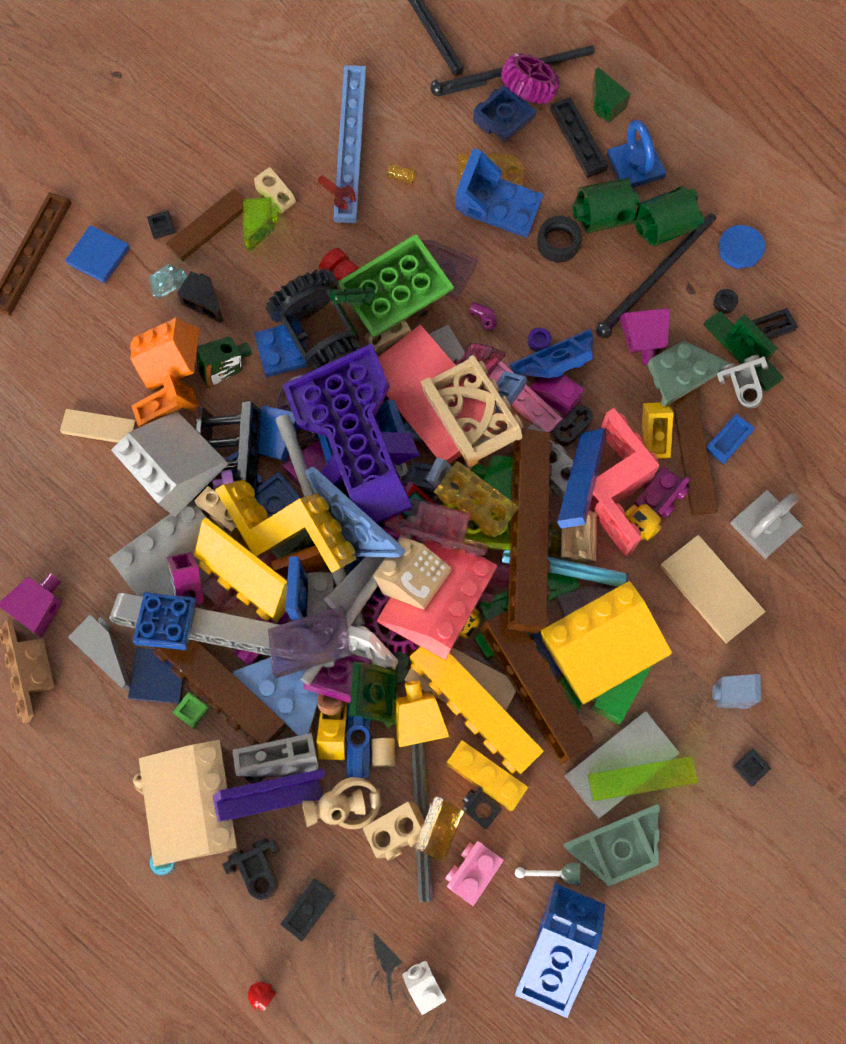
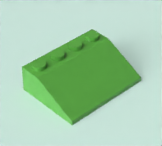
(403, 284)

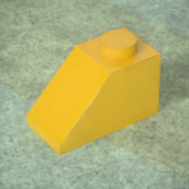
(657, 428)

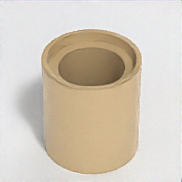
(383, 752)

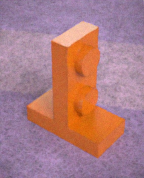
(165, 401)

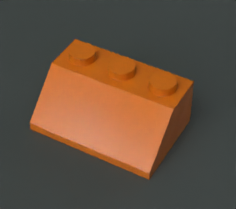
(165, 351)

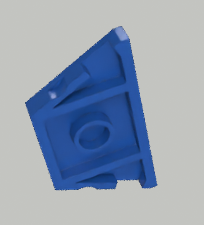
(557, 358)

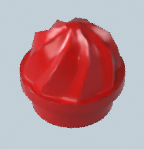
(260, 995)

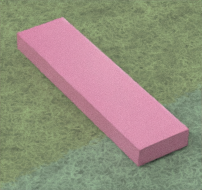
(531, 405)

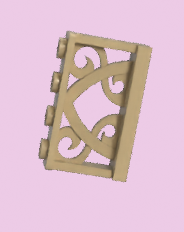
(464, 440)

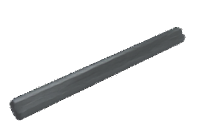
(420, 792)

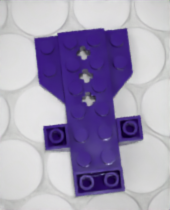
(364, 453)

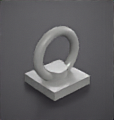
(767, 522)

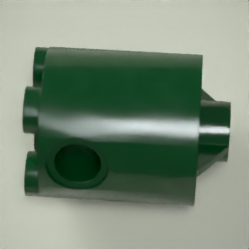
(606, 205)
(668, 216)

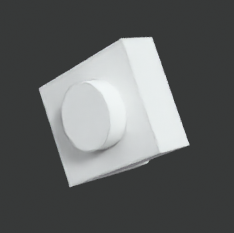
(423, 987)

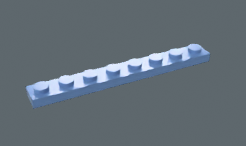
(350, 139)

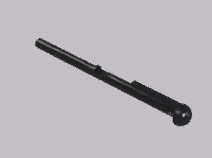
(476, 80)
(604, 328)

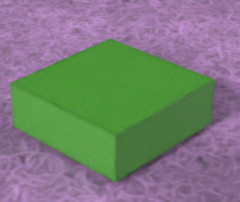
(191, 710)

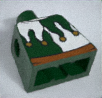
(220, 360)

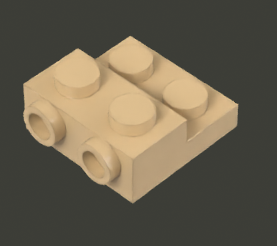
(216, 512)

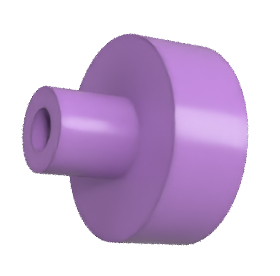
(226, 478)

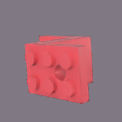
(622, 481)

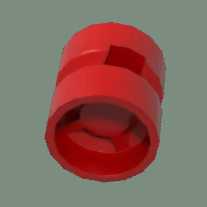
(339, 263)

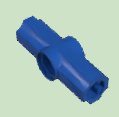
(358, 755)

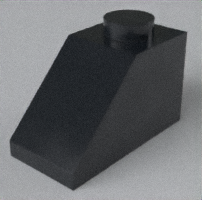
(199, 295)

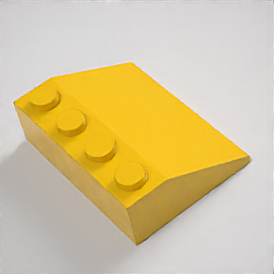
(241, 571)
(605, 642)

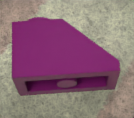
(559, 393)

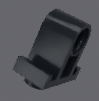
(254, 866)

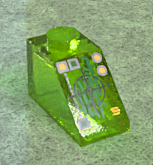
(258, 220)

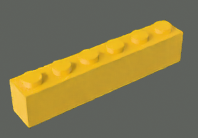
(479, 709)

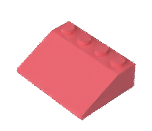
(449, 609)

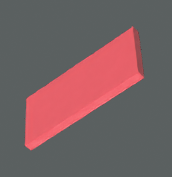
(405, 367)

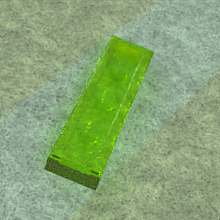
(642, 778)

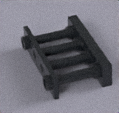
(247, 440)

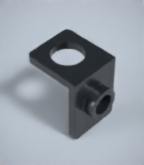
(472, 800)

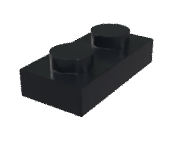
(308, 909)

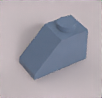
(737, 691)

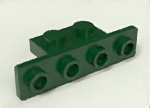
(745, 341)

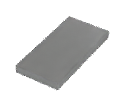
(634, 745)

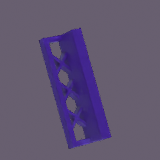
(267, 795)

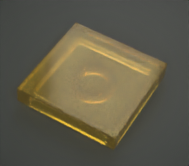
(439, 829)

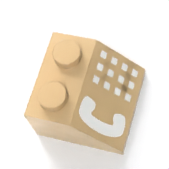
(413, 576)

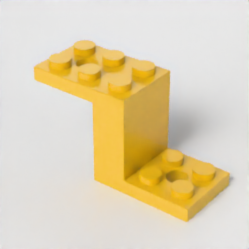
(304, 514)

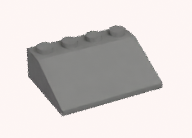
(170, 460)
(144, 559)

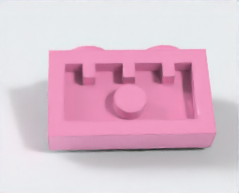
(474, 873)

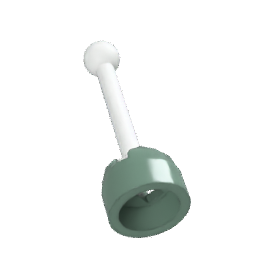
(570, 873)

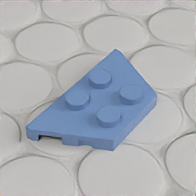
(282, 694)

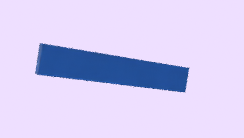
(582, 479)

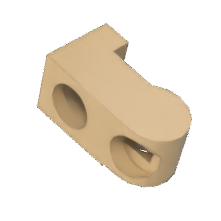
(275, 189)
(388, 338)

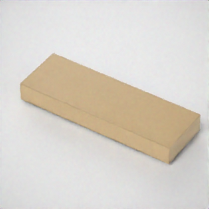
(96, 425)

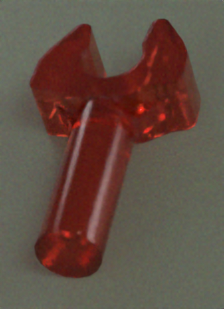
(339, 193)

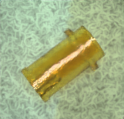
(401, 173)

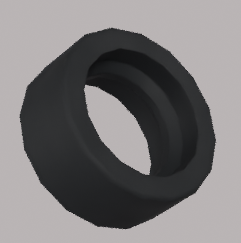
(564, 224)

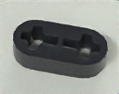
(569, 422)

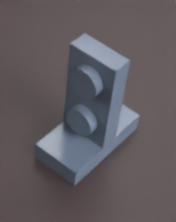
(427, 476)

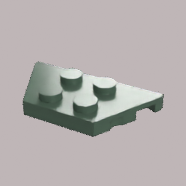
(683, 370)
(620, 847)

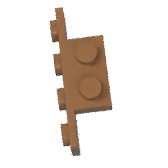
(28, 667)

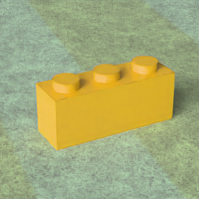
(487, 775)

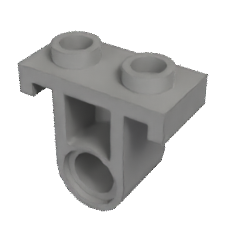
(745, 378)

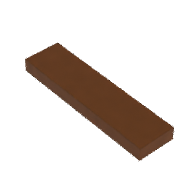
(207, 225)

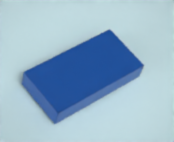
(730, 439)

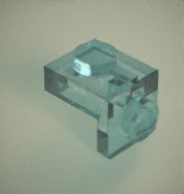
(166, 280)

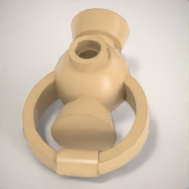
(335, 806)

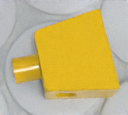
(418, 717)

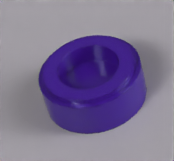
(539, 339)

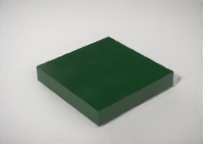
(373, 692)

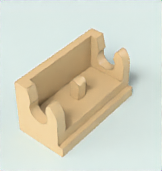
(580, 542)

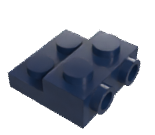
(503, 113)

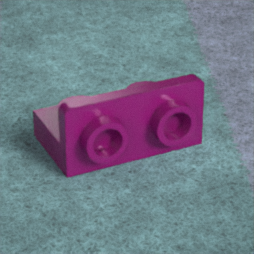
(663, 492)

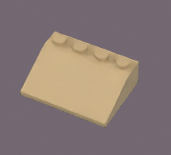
(181, 803)

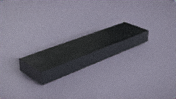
(578, 137)

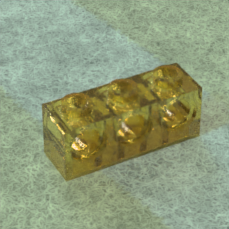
(489, 499)

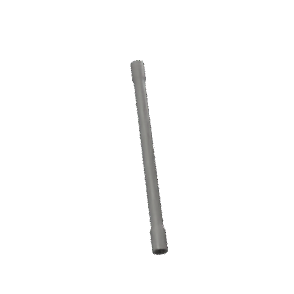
(290, 438)

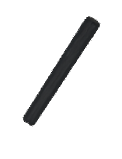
(437, 36)

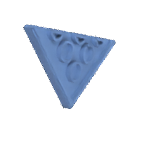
(357, 527)

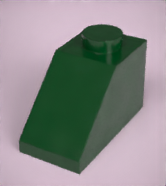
(608, 96)

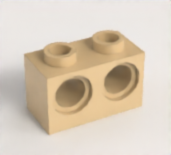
(394, 824)

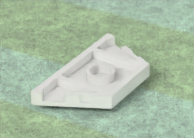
(369, 646)

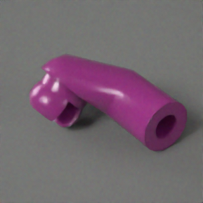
(486, 315)

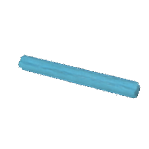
(580, 571)

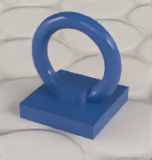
(637, 158)

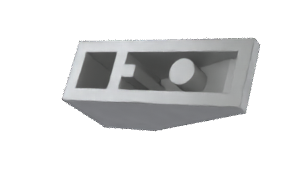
(101, 647)
(277, 758)

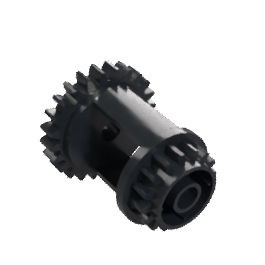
(302, 299)

